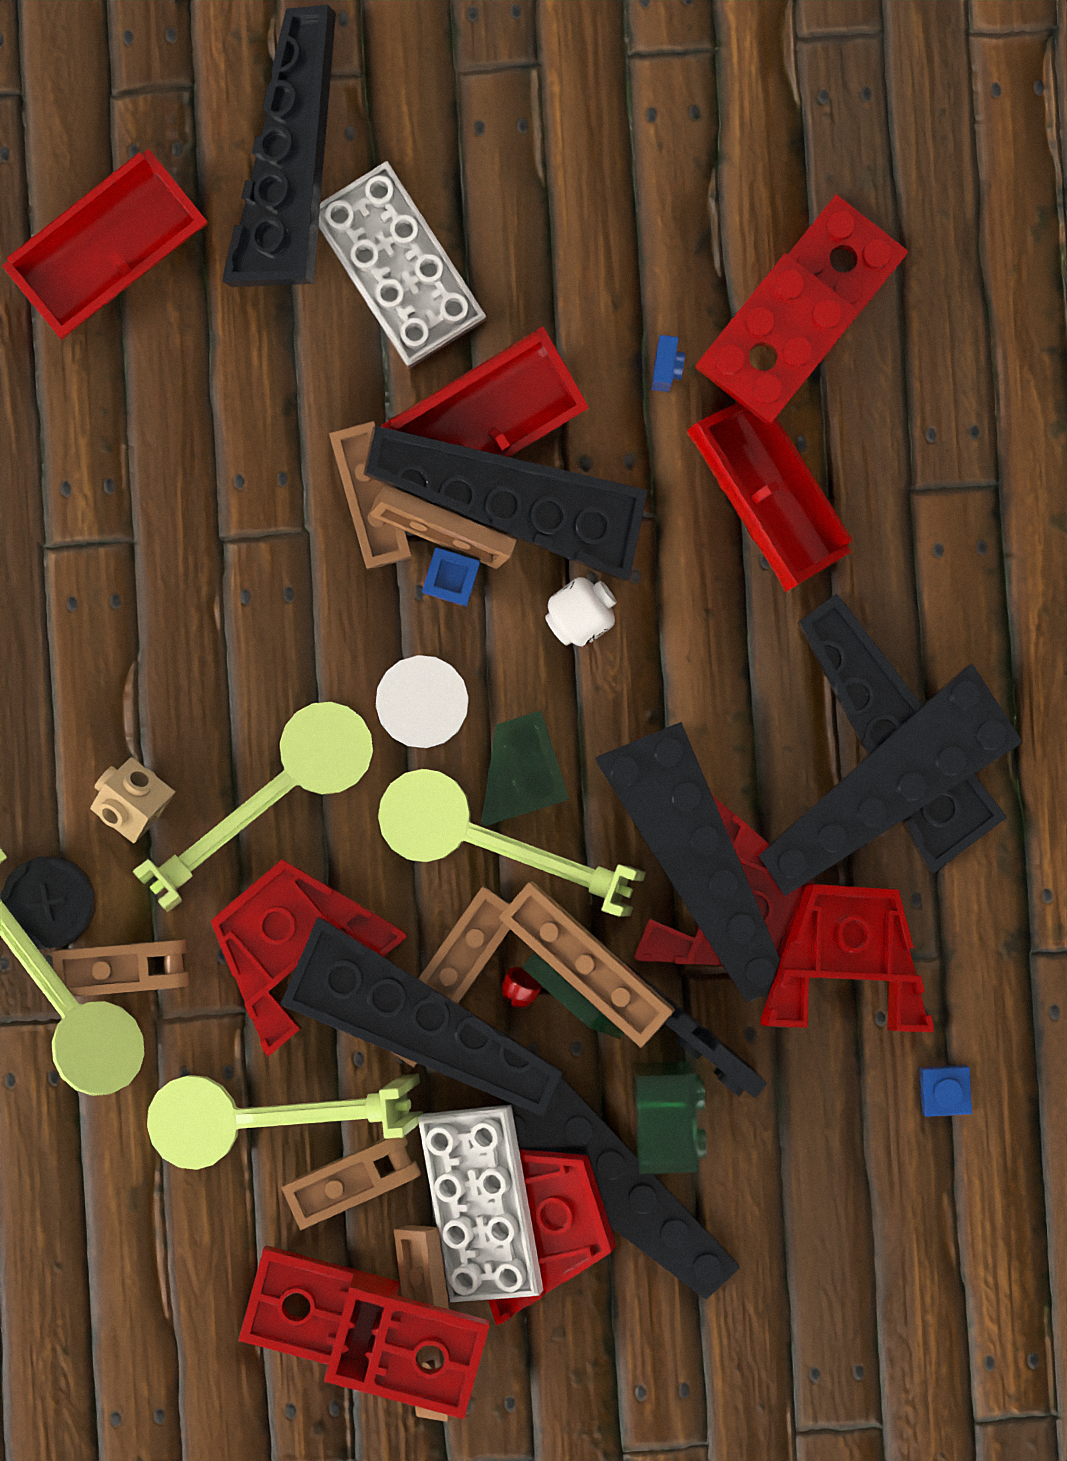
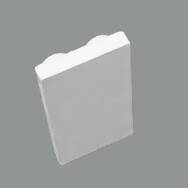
(398, 265)
(480, 1204)

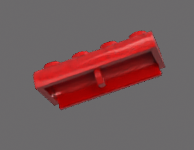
(104, 243)
(500, 401)
(772, 493)

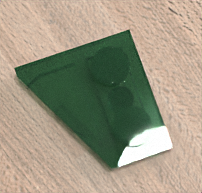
(521, 770)
(570, 996)

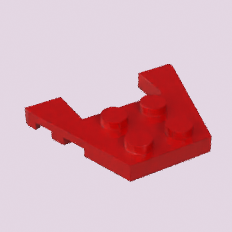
(268, 931)
(848, 936)
(670, 945)
(566, 1222)

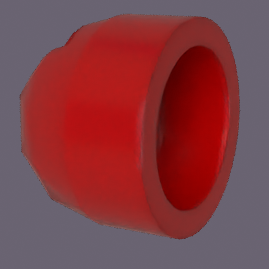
(520, 987)

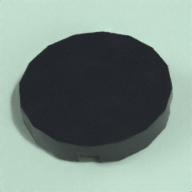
(50, 900)

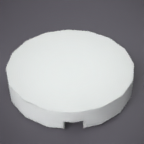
(422, 701)

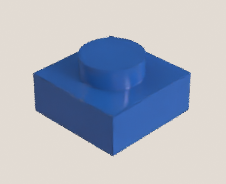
(667, 363)
(451, 577)
(945, 1090)

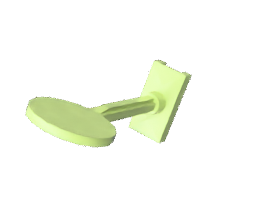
(321, 750)
(429, 817)
(95, 1042)
(198, 1122)

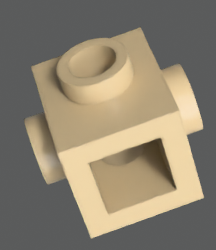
(131, 799)

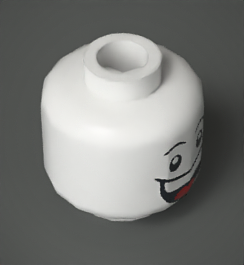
(581, 612)

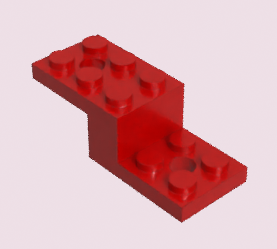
(801, 309)
(365, 1331)

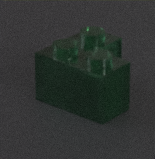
(667, 1117)

